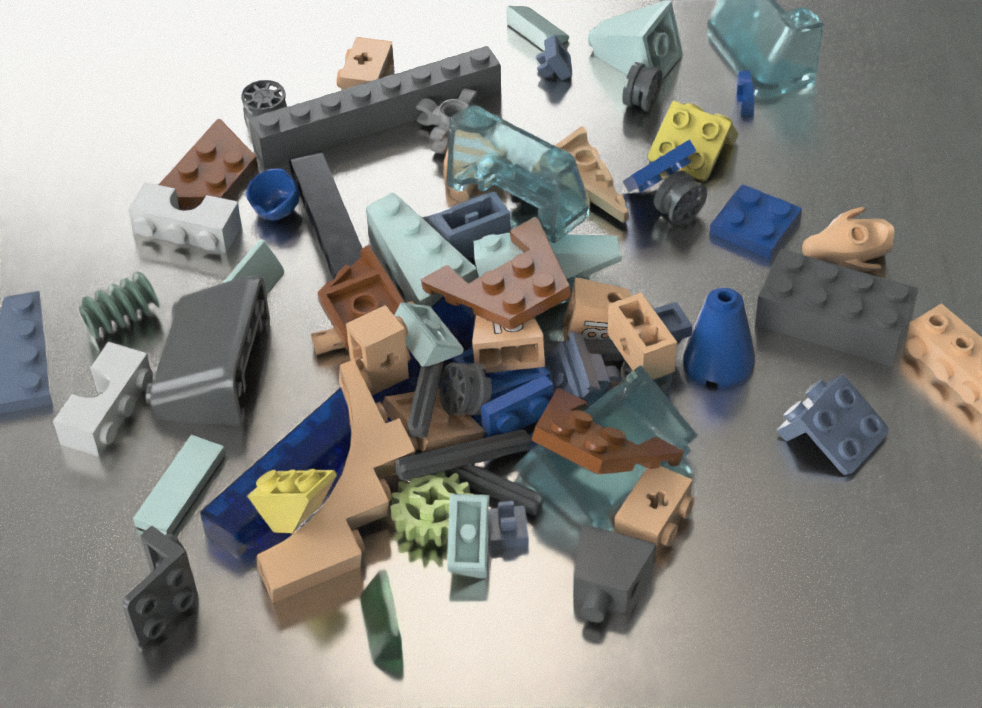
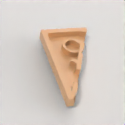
(595, 174)

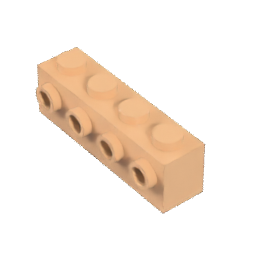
(949, 351)

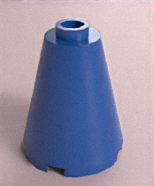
(720, 341)

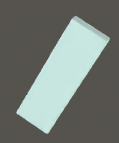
(179, 485)

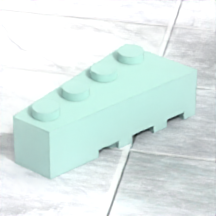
(412, 248)

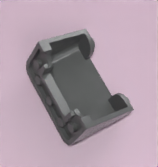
(209, 353)

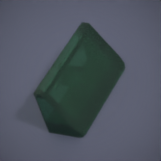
(381, 619)

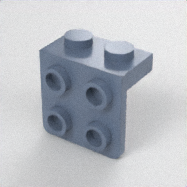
(837, 422)

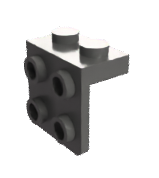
(164, 591)

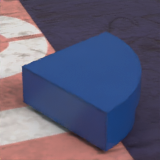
(744, 93)

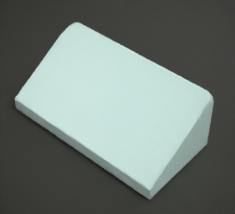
(533, 25)
(259, 263)
(427, 335)
(468, 535)

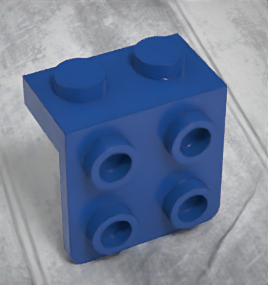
(516, 408)

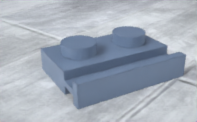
(572, 368)

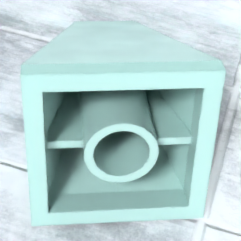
(638, 36)

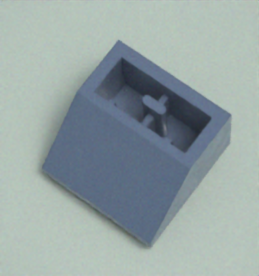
(471, 221)

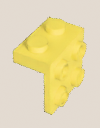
(703, 129)

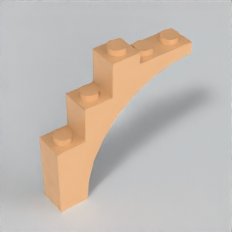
(326, 543)

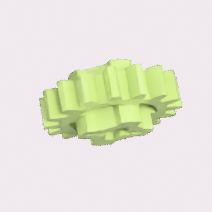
(424, 506)

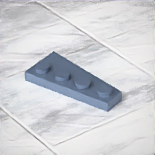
(23, 354)

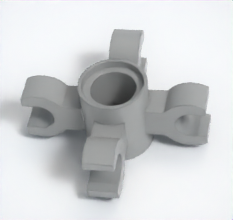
(441, 116)

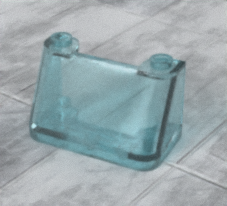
(772, 44)
(498, 153)
(634, 408)

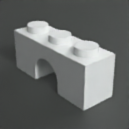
(208, 226)
(94, 421)

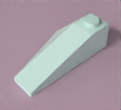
(575, 253)

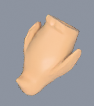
(851, 241)

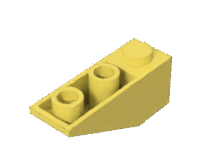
(290, 496)

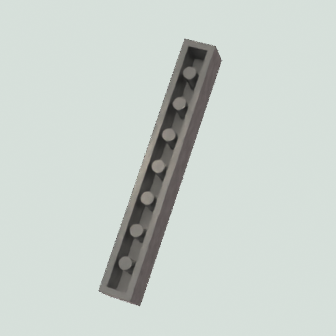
(371, 106)

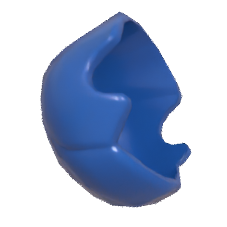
(273, 194)

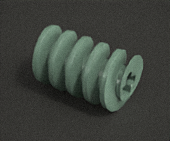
(118, 304)

